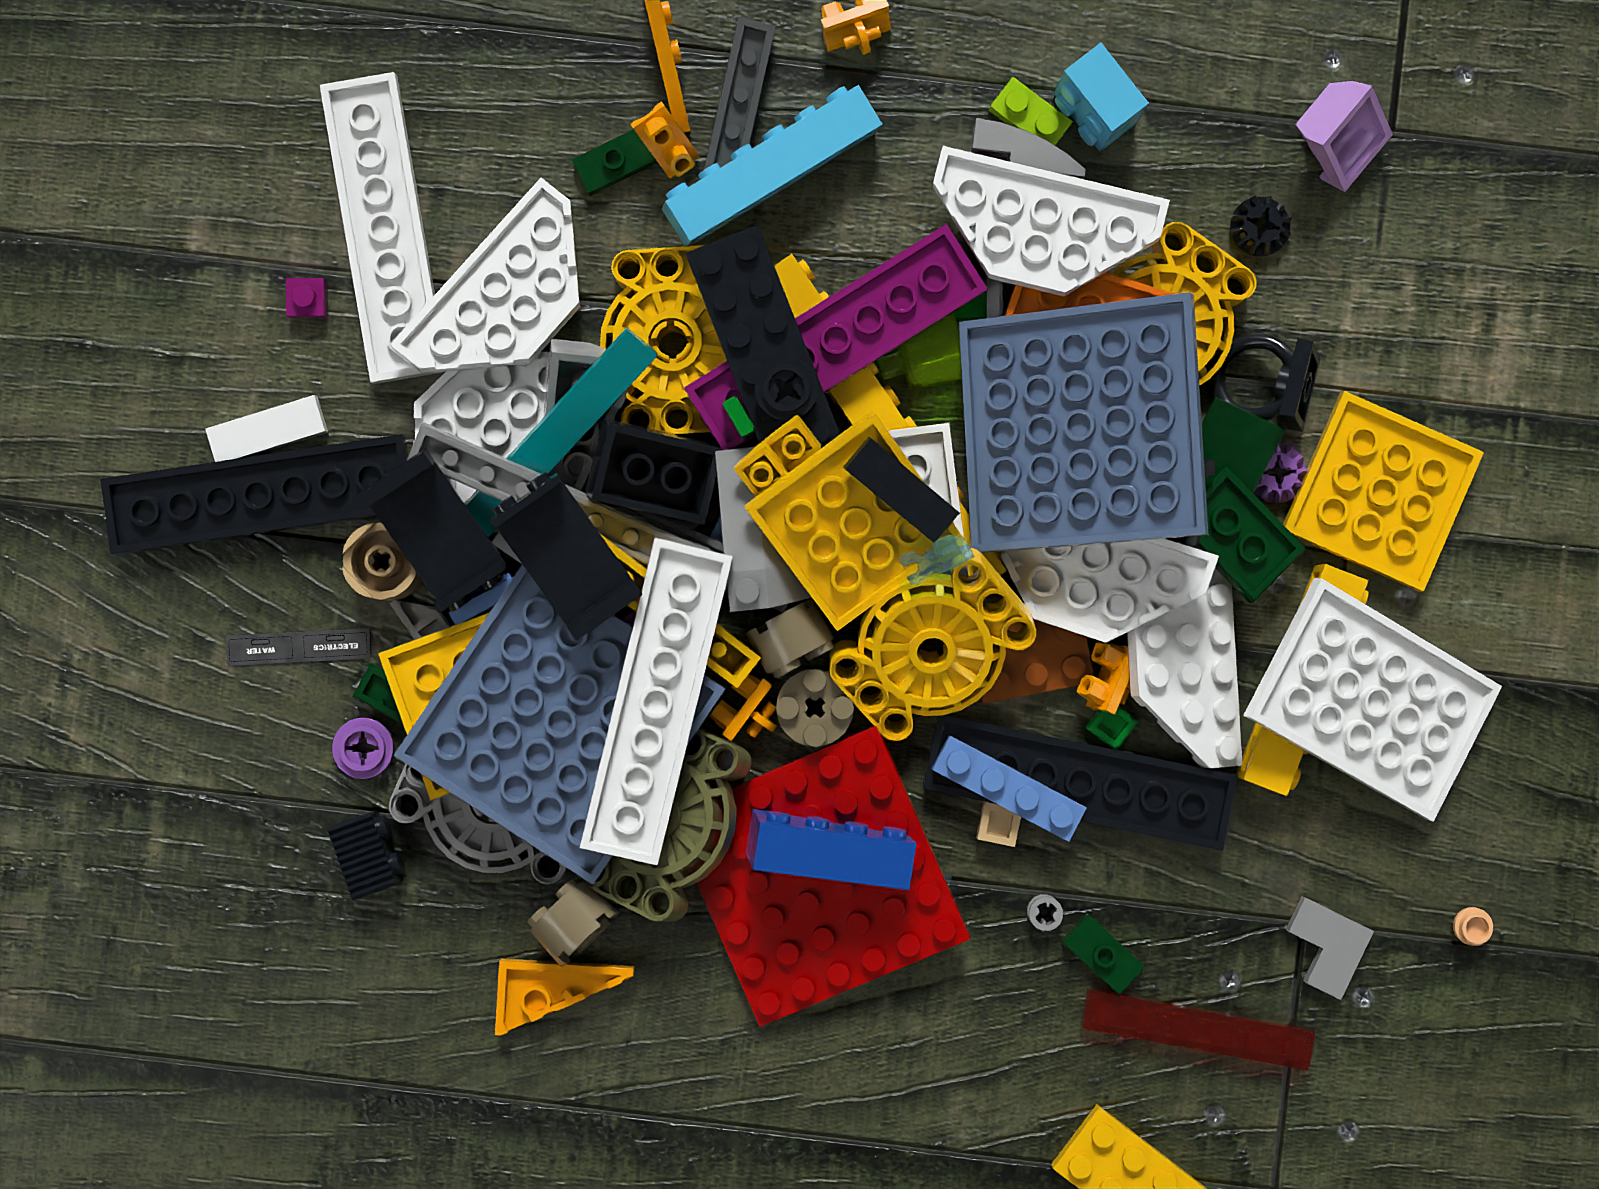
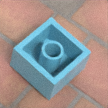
(1099, 98)

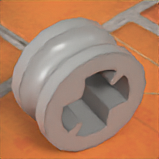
(1057, 913)

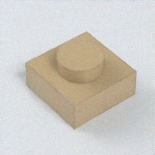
(998, 825)

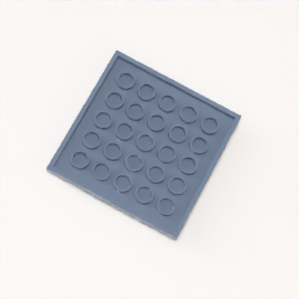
(1084, 425)
(528, 722)

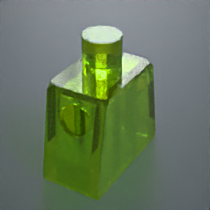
(928, 358)

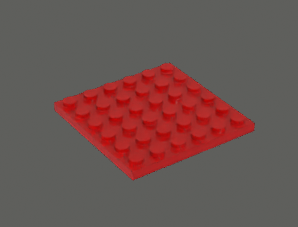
(819, 937)

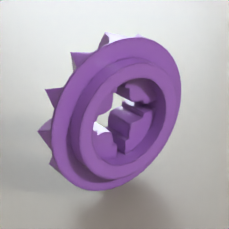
(1287, 488)
(350, 760)

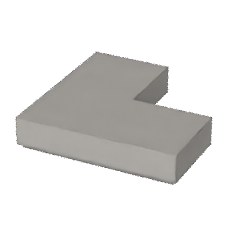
(1339, 943)

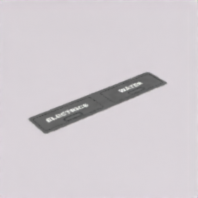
(298, 647)

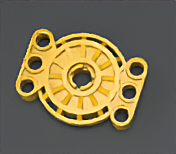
(1212, 299)
(656, 309)
(921, 680)

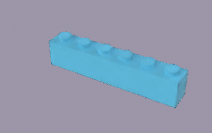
(770, 166)

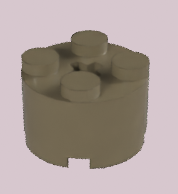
(790, 636)
(813, 729)
(571, 921)

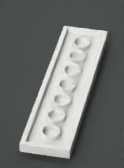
(379, 214)
(656, 701)

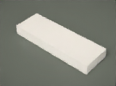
(267, 429)

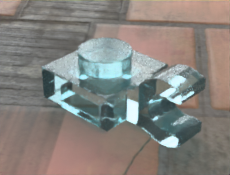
(944, 555)

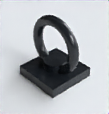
(1294, 380)

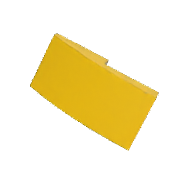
(777, 455)

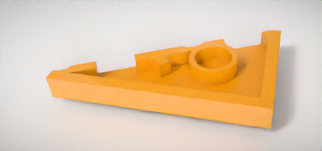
(668, 55)
(539, 987)

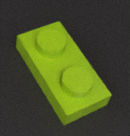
(1028, 111)

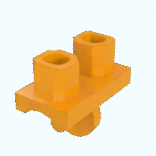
(855, 25)
(666, 141)
(1112, 682)
(733, 720)

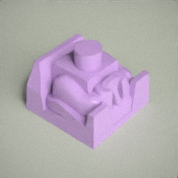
(1345, 131)

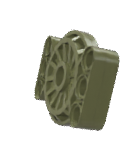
(694, 838)

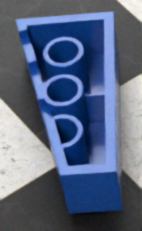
(830, 849)

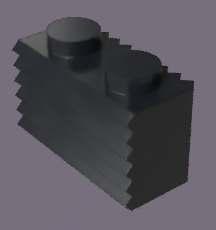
(366, 854)

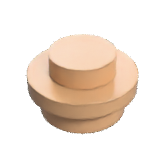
(1473, 926)

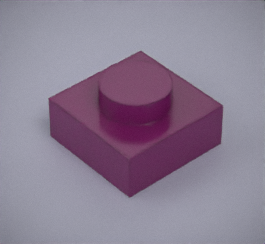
(306, 298)

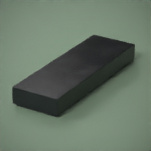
(901, 489)

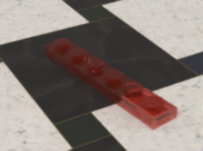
(1198, 1029)

